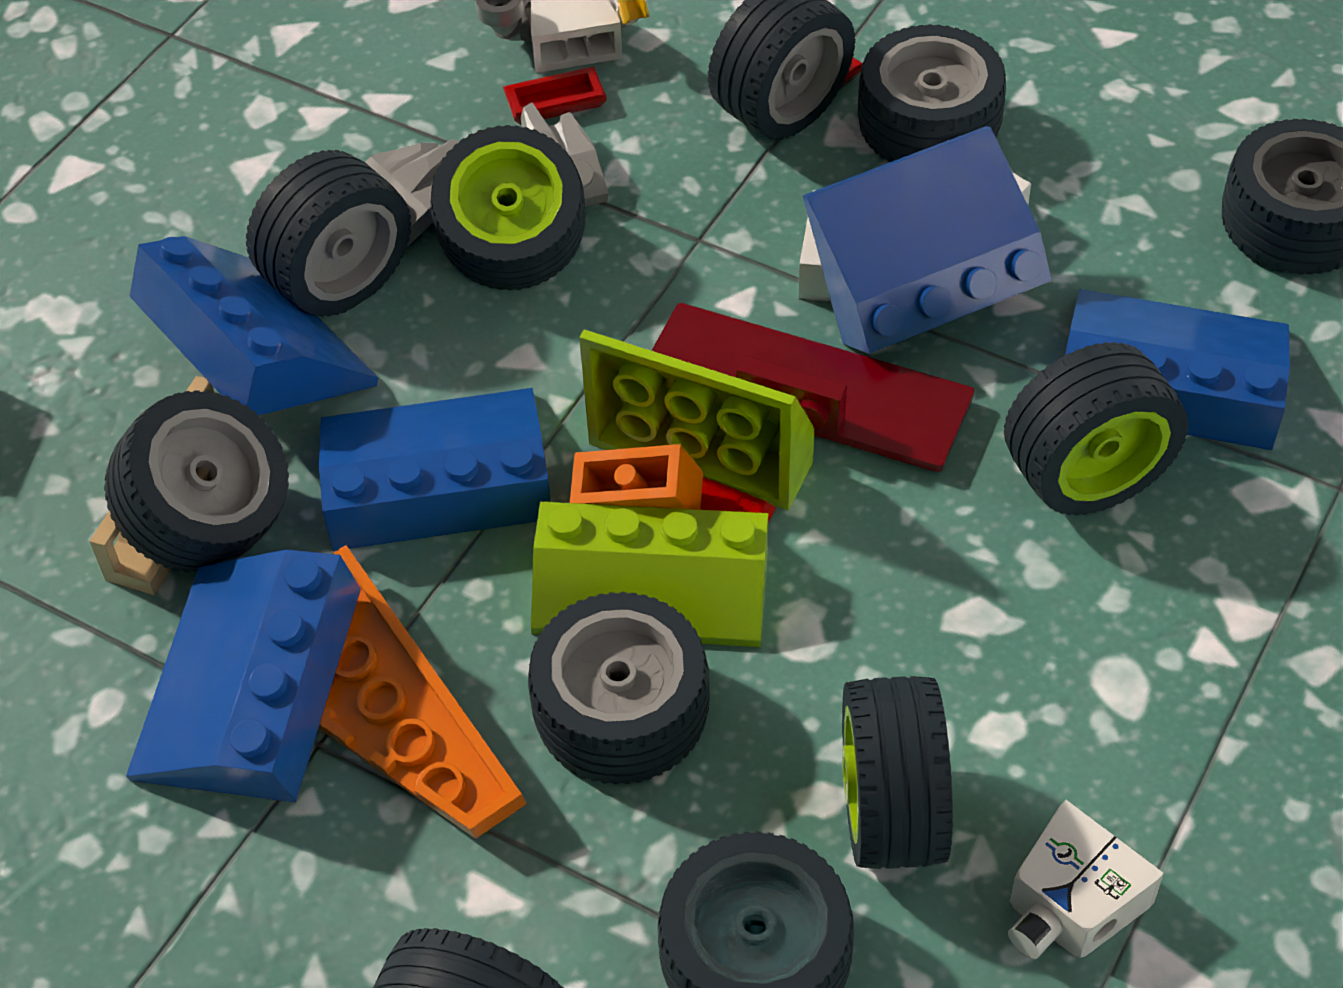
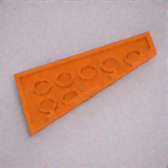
(407, 723)

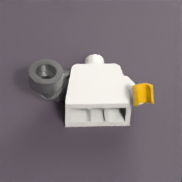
(564, 30)

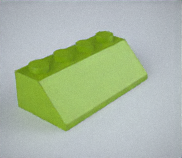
(691, 559)

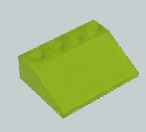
(728, 426)

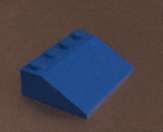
(925, 241)
(241, 328)
(1220, 364)
(432, 469)
(248, 676)

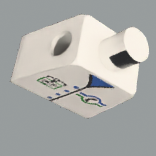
(1078, 887)

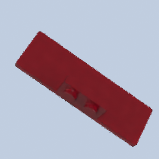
(841, 392)

